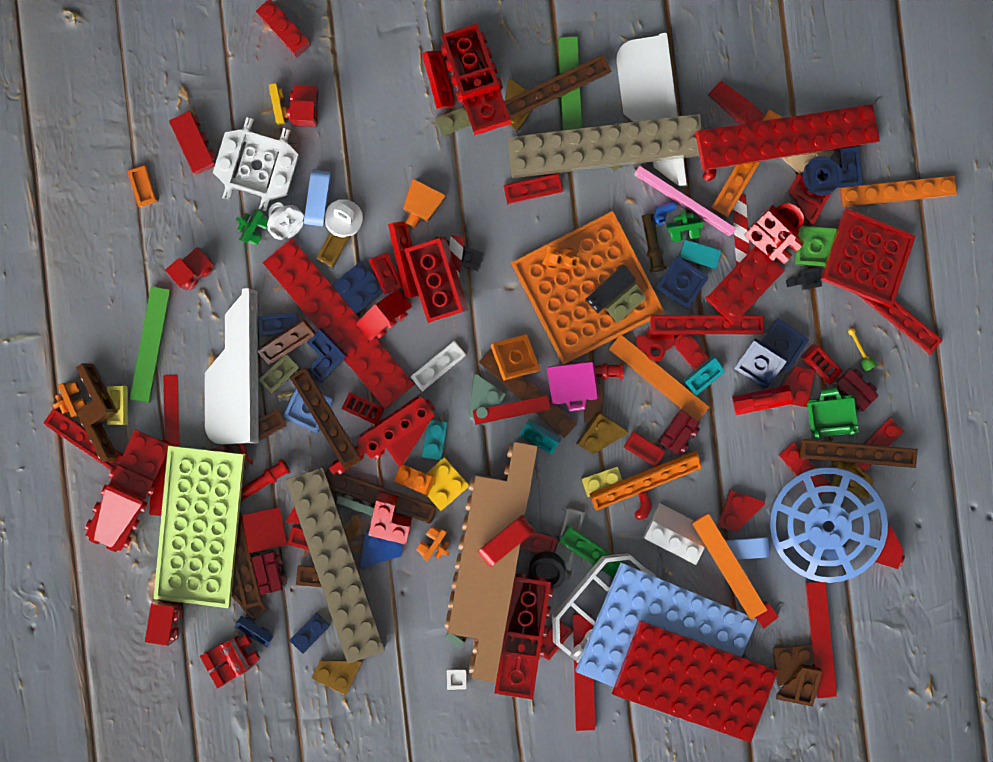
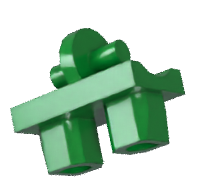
(256, 219)
(693, 225)

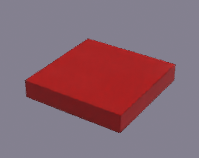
(264, 530)

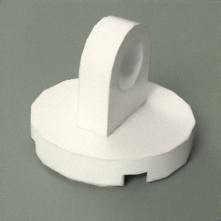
(343, 218)
(284, 220)

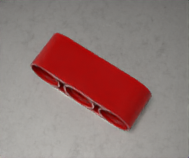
(506, 541)

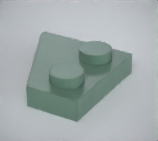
(484, 396)

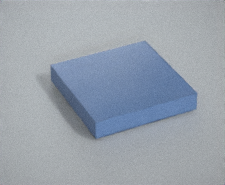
(300, 414)

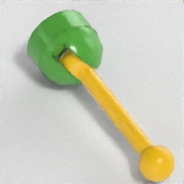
(867, 362)

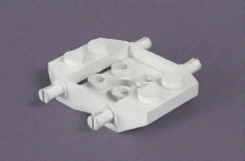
(256, 148)

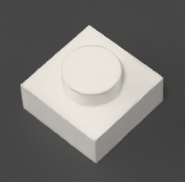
(456, 679)

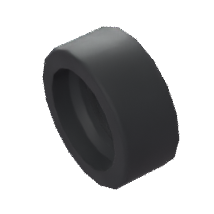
(550, 557)

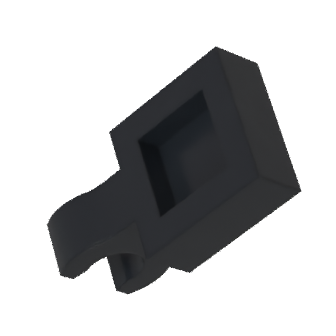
(807, 279)

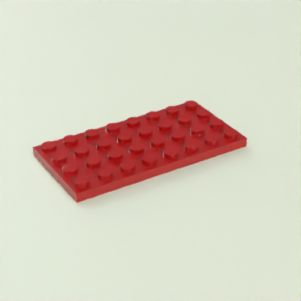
(694, 681)

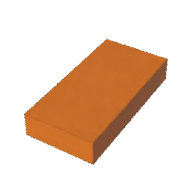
(142, 186)

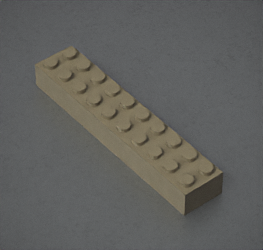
(604, 146)
(335, 564)

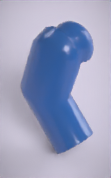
(661, 212)

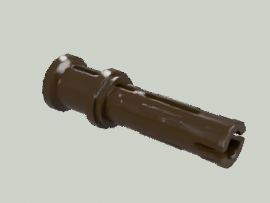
(654, 251)

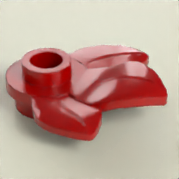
(651, 342)

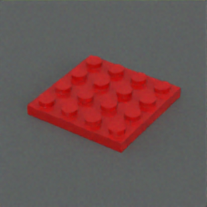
(868, 257)

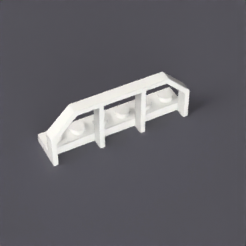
(578, 649)

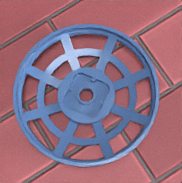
(828, 512)

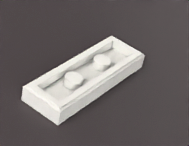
(438, 366)

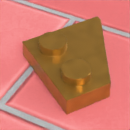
(600, 433)

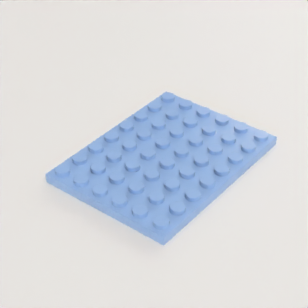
(660, 603)

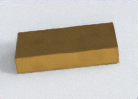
(332, 249)

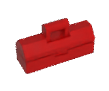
(762, 400)

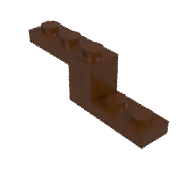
(97, 412)

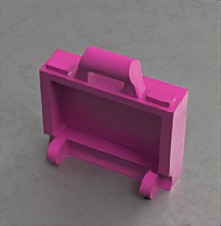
(573, 383)

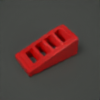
(810, 352)
(348, 400)

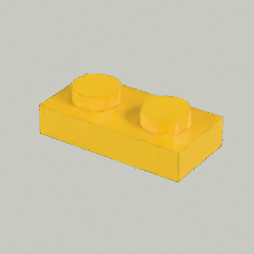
(279, 111)

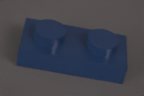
(276, 323)
(309, 633)
(259, 634)

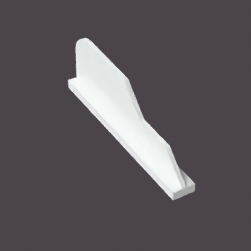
(650, 90)
(233, 377)

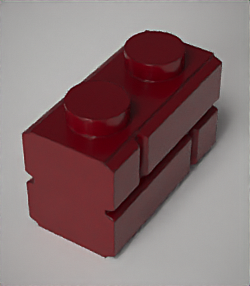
(852, 384)
(678, 432)
(269, 572)

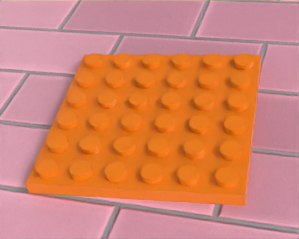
(561, 293)

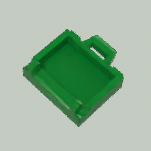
(833, 414)

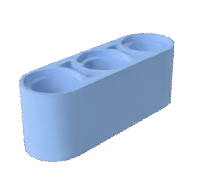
(317, 197)
(749, 547)

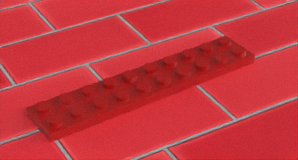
(787, 137)
(338, 320)

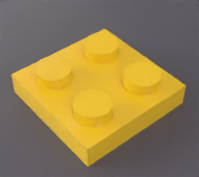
(447, 483)

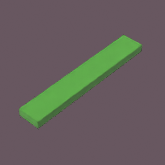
(572, 101)
(150, 344)

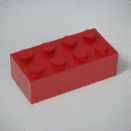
(436, 279)

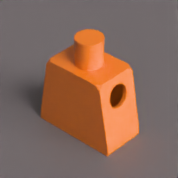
(421, 203)

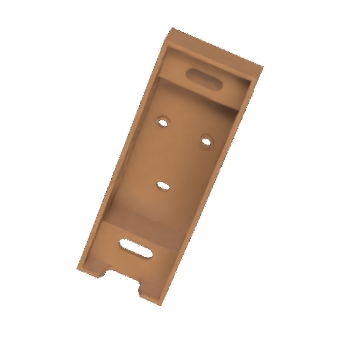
(482, 591)

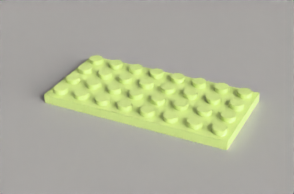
(199, 526)

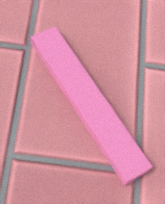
(685, 201)

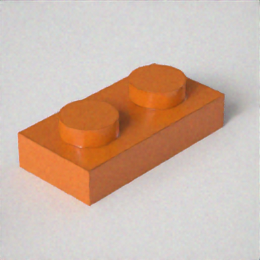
(414, 479)

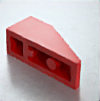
(735, 104)

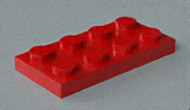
(744, 284)

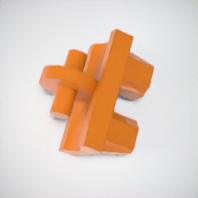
(561, 257)
(67, 392)
(437, 535)

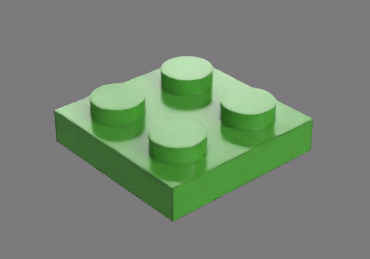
(815, 247)

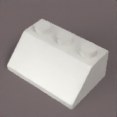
(674, 534)

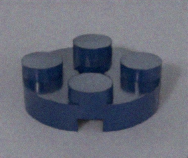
(829, 167)

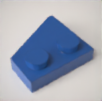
(378, 550)

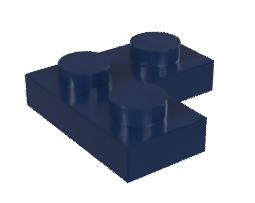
(850, 166)
(329, 355)

